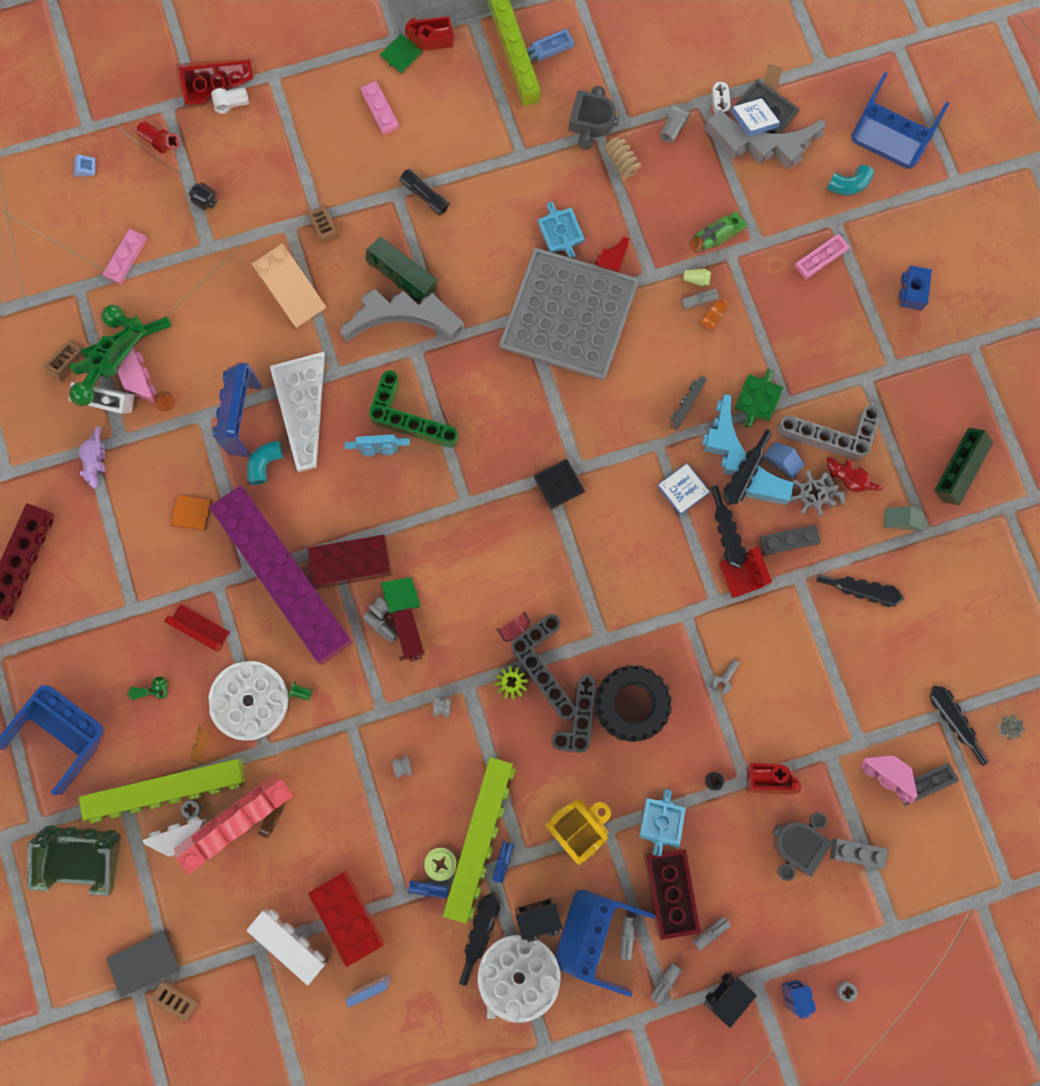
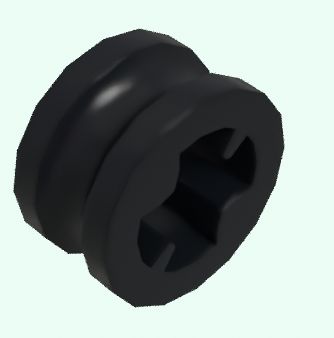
(719, 778)

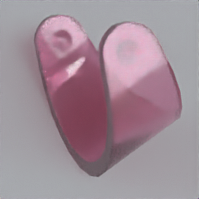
(514, 628)

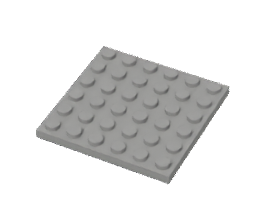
(562, 301)

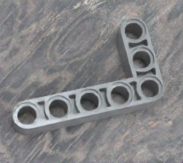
(834, 436)

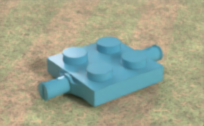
(560, 230)
(377, 444)
(662, 822)

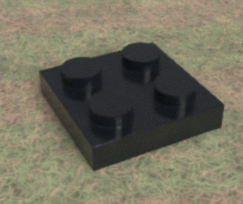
(559, 484)

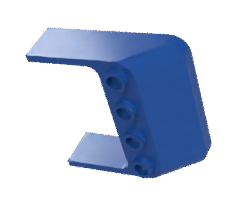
(893, 134)
(232, 399)
(64, 722)
(585, 936)

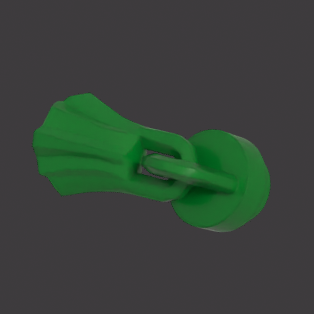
(158, 685)

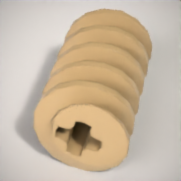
(622, 158)

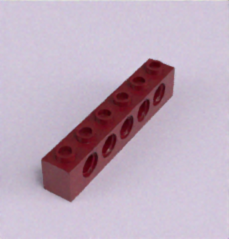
(29, 555)

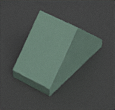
(904, 518)

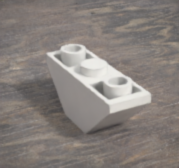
(174, 836)

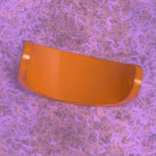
(714, 314)

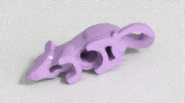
(91, 453)

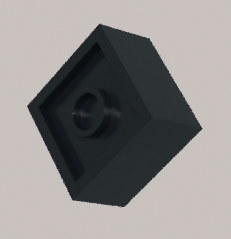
(730, 999)

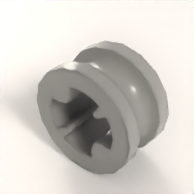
(188, 814)
(851, 996)

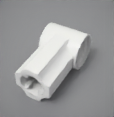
(225, 100)

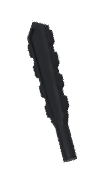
(735, 491)
(730, 540)
(874, 592)
(951, 712)
(483, 923)

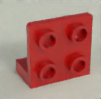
(750, 576)

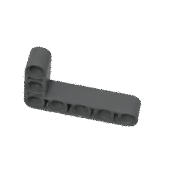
(540, 668)

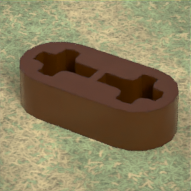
(270, 822)

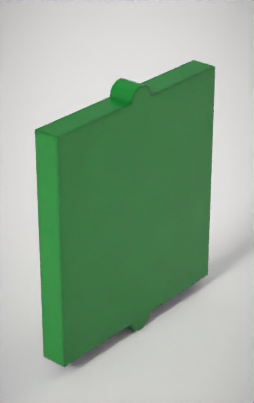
(401, 53)
(400, 594)

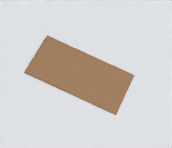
(773, 77)

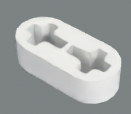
(725, 98)

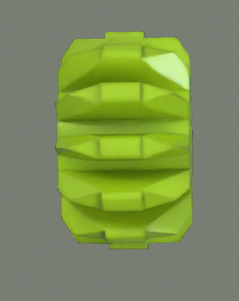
(517, 684)

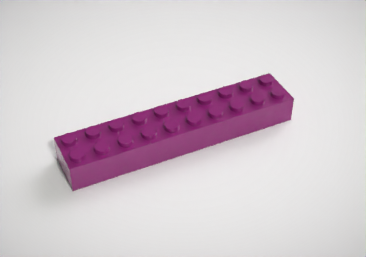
(281, 575)

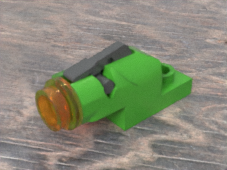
(717, 232)

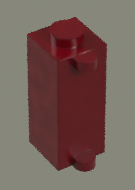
(408, 635)

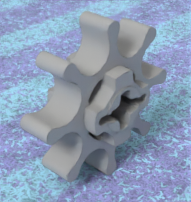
(811, 501)

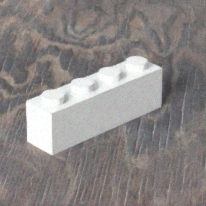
(287, 946)

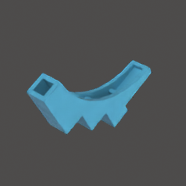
(723, 441)

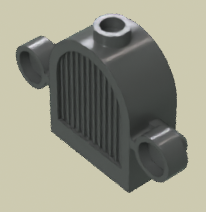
(592, 116)
(800, 846)

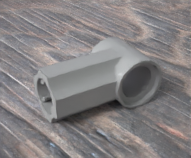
(676, 120)

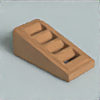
(329, 235)
(58, 357)
(172, 989)

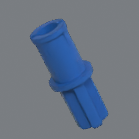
(502, 862)
(428, 889)

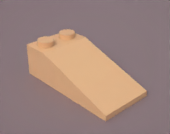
(289, 286)

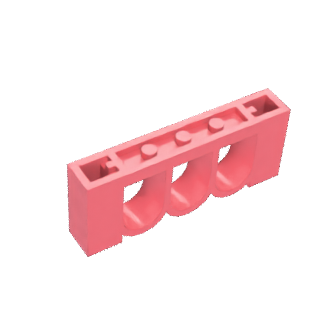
(231, 823)

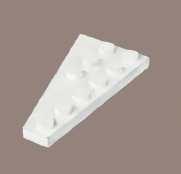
(300, 398)

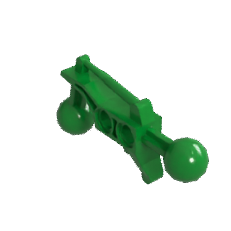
(107, 354)

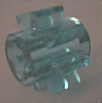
(1016, 729)

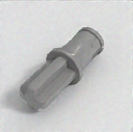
(699, 299)
(380, 626)
(711, 933)
(628, 936)
(665, 983)

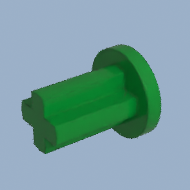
(300, 692)

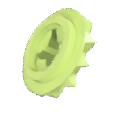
(430, 865)

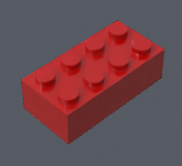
(346, 918)

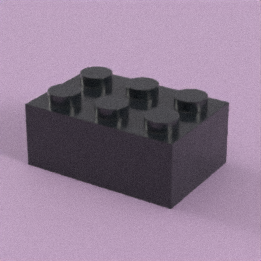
(538, 919)

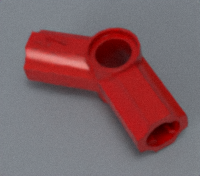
(159, 139)

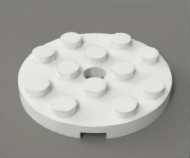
(228, 695)
(518, 1001)

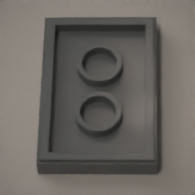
(782, 108)
(143, 964)

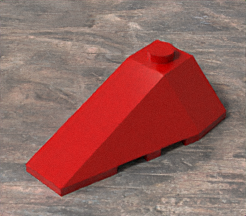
(201, 78)

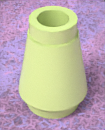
(697, 276)

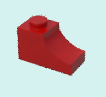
(613, 257)

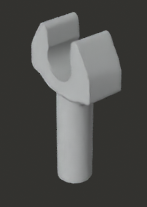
(840, 495)
(726, 677)

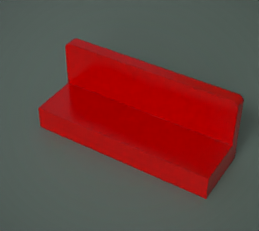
(198, 627)

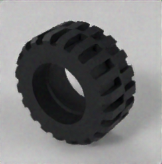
(659, 697)

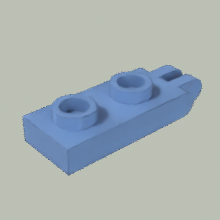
(550, 45)

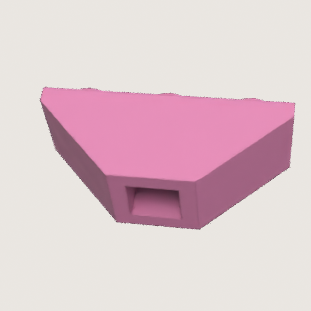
(135, 376)
(892, 775)

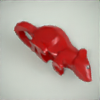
(853, 479)

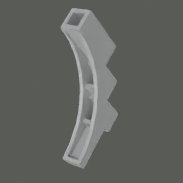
(763, 146)
(403, 309)

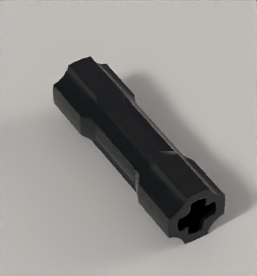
(433, 199)

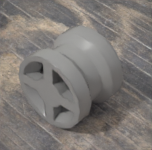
(379, 608)
(441, 706)
(402, 766)

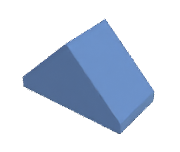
(785, 459)

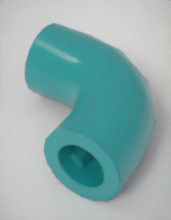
(853, 184)
(260, 459)

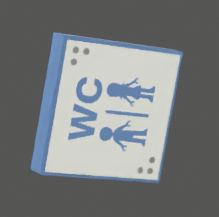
(755, 117)
(683, 489)
(368, 991)

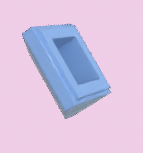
(84, 166)

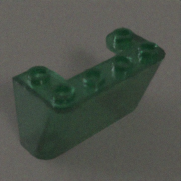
(73, 857)

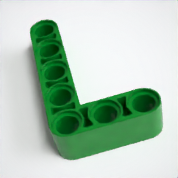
(406, 419)

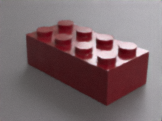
(349, 561)
(672, 894)

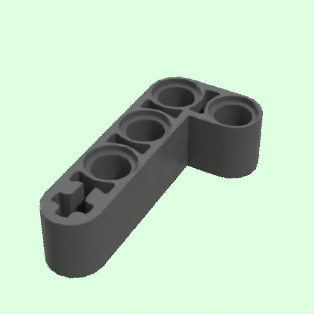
(586, 714)

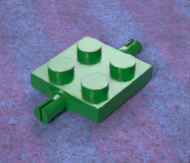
(758, 398)

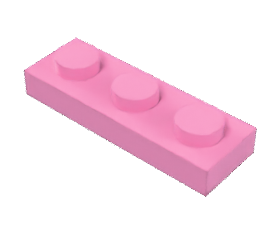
(379, 107)
(124, 256)
(822, 256)

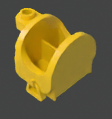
(579, 828)

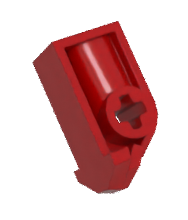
(430, 33)
(762, 779)

